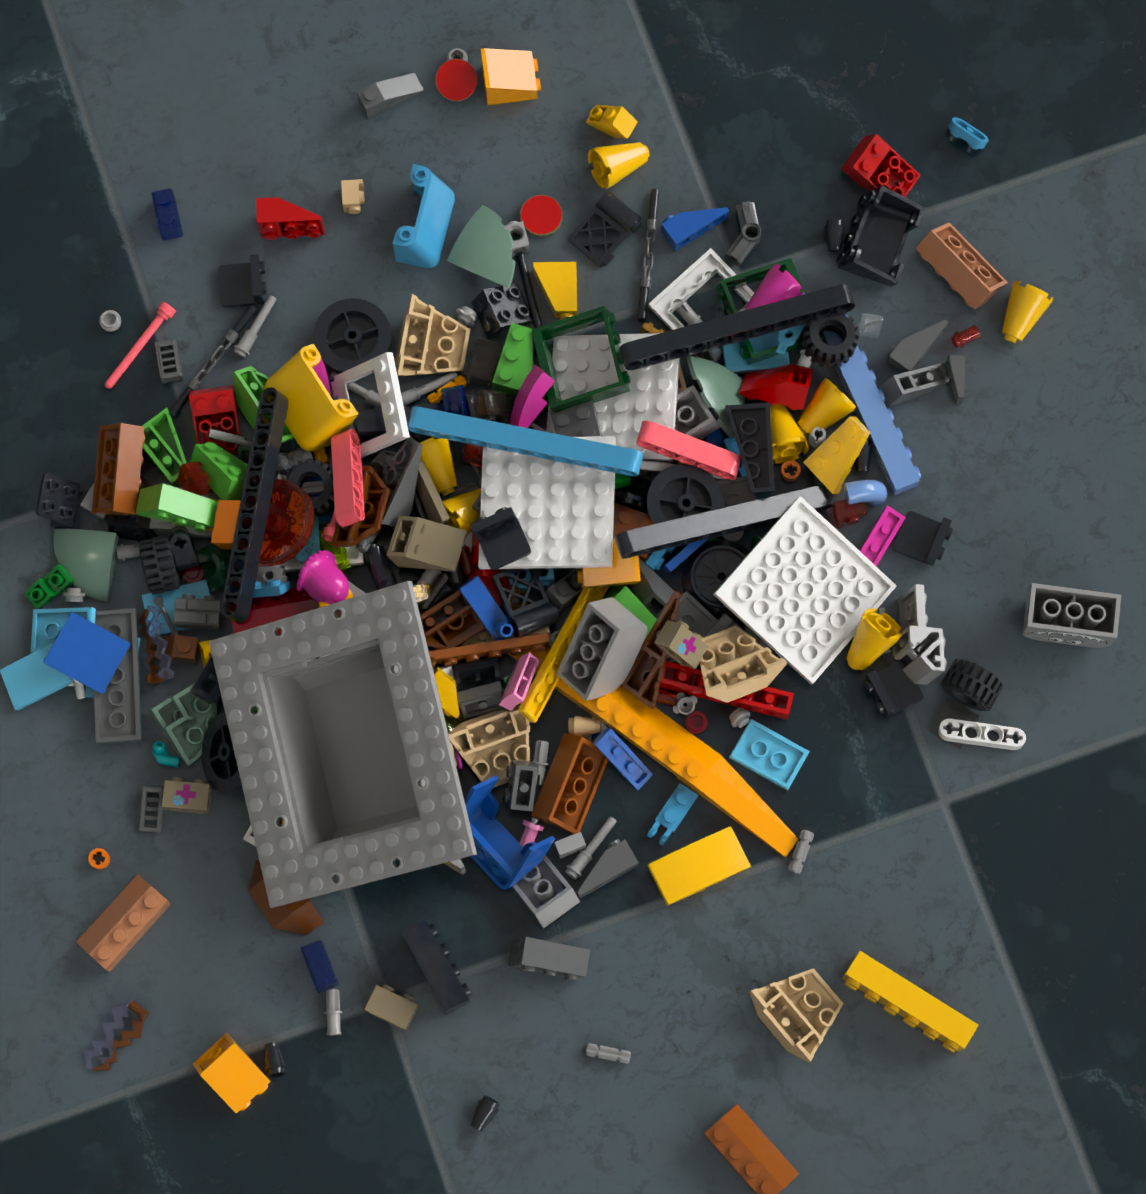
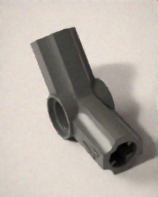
(748, 223)

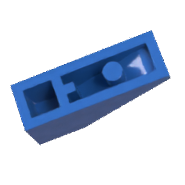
(688, 226)

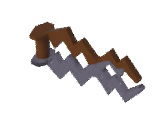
(153, 637)
(110, 1042)

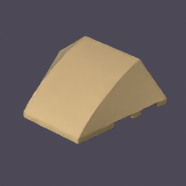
(430, 341)
(737, 665)
(492, 742)
(798, 1011)

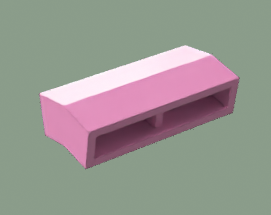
(519, 681)

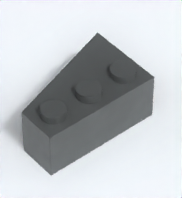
(549, 958)

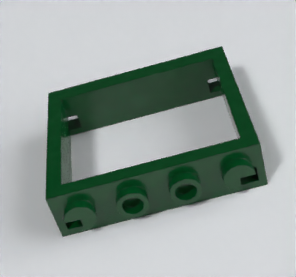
(742, 279)
(544, 333)

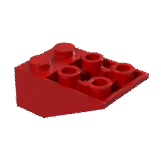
(877, 164)
(284, 219)
(779, 385)
(215, 410)

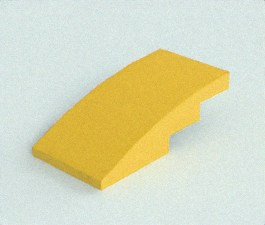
(699, 866)

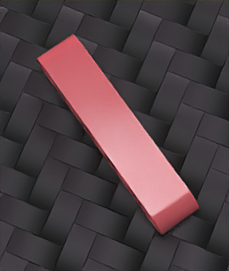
(688, 450)
(347, 478)

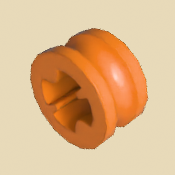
(794, 465)
(93, 863)

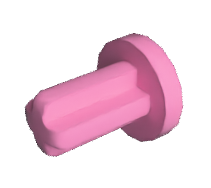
(530, 831)

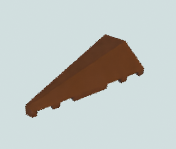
(648, 667)

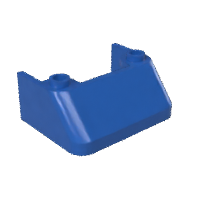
(496, 848)

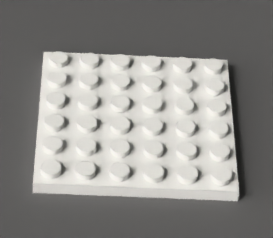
(588, 364)
(559, 506)
(804, 589)

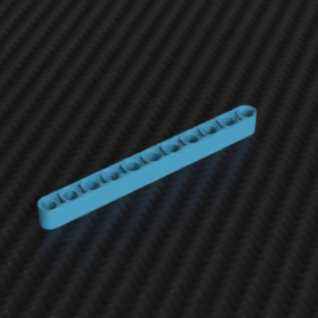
(525, 441)

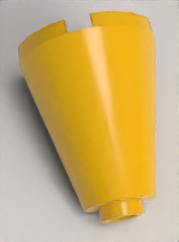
(616, 162)
(1023, 310)
(825, 408)
(787, 437)
(439, 464)
(461, 511)
(872, 638)

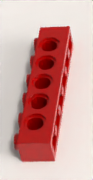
(690, 682)

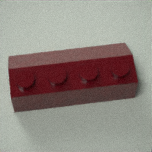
(274, 608)

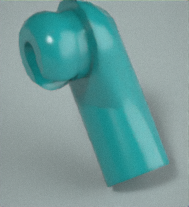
(162, 756)

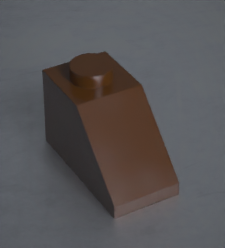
(181, 648)

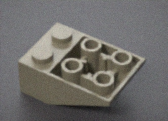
(426, 544)

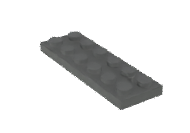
(119, 706)

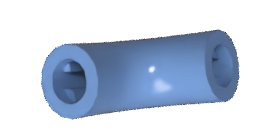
(865, 491)

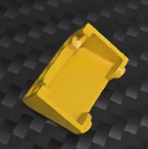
(311, 410)

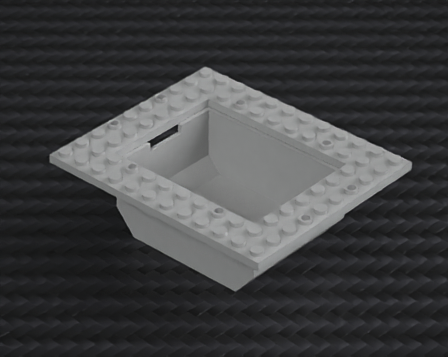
(342, 746)

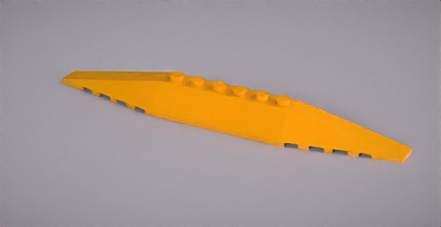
(685, 757)

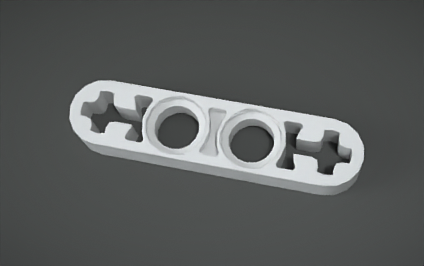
(982, 730)

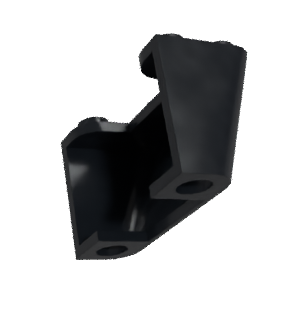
(879, 235)

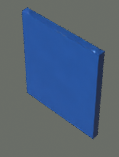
(87, 653)

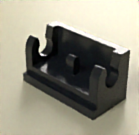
(477, 673)
(207, 684)

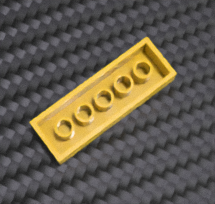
(910, 1002)

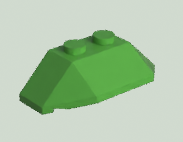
(248, 389)

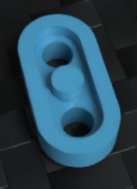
(973, 137)

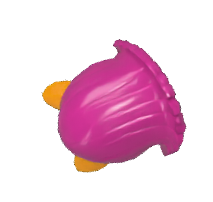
(323, 579)

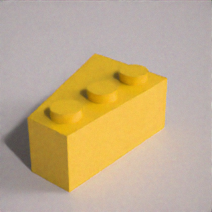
(836, 455)

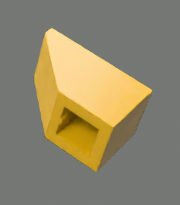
(612, 121)
(447, 692)

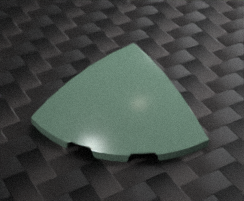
(485, 248)
(718, 388)
(88, 559)
(184, 722)

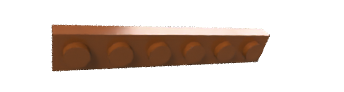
(491, 649)

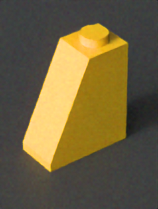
(559, 286)

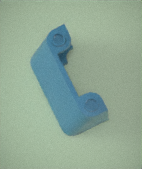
(425, 241)

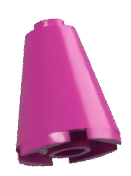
(774, 288)

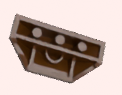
(375, 501)
(450, 622)
(295, 917)

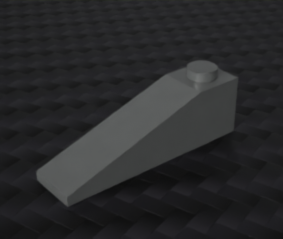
(401, 481)

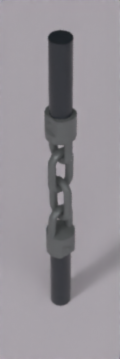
(645, 281)
(231, 336)

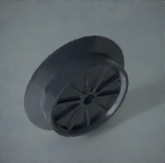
(347, 320)
(682, 485)
(704, 567)
(219, 756)

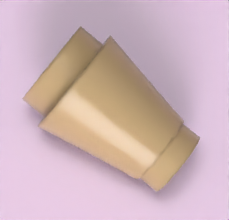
(584, 726)

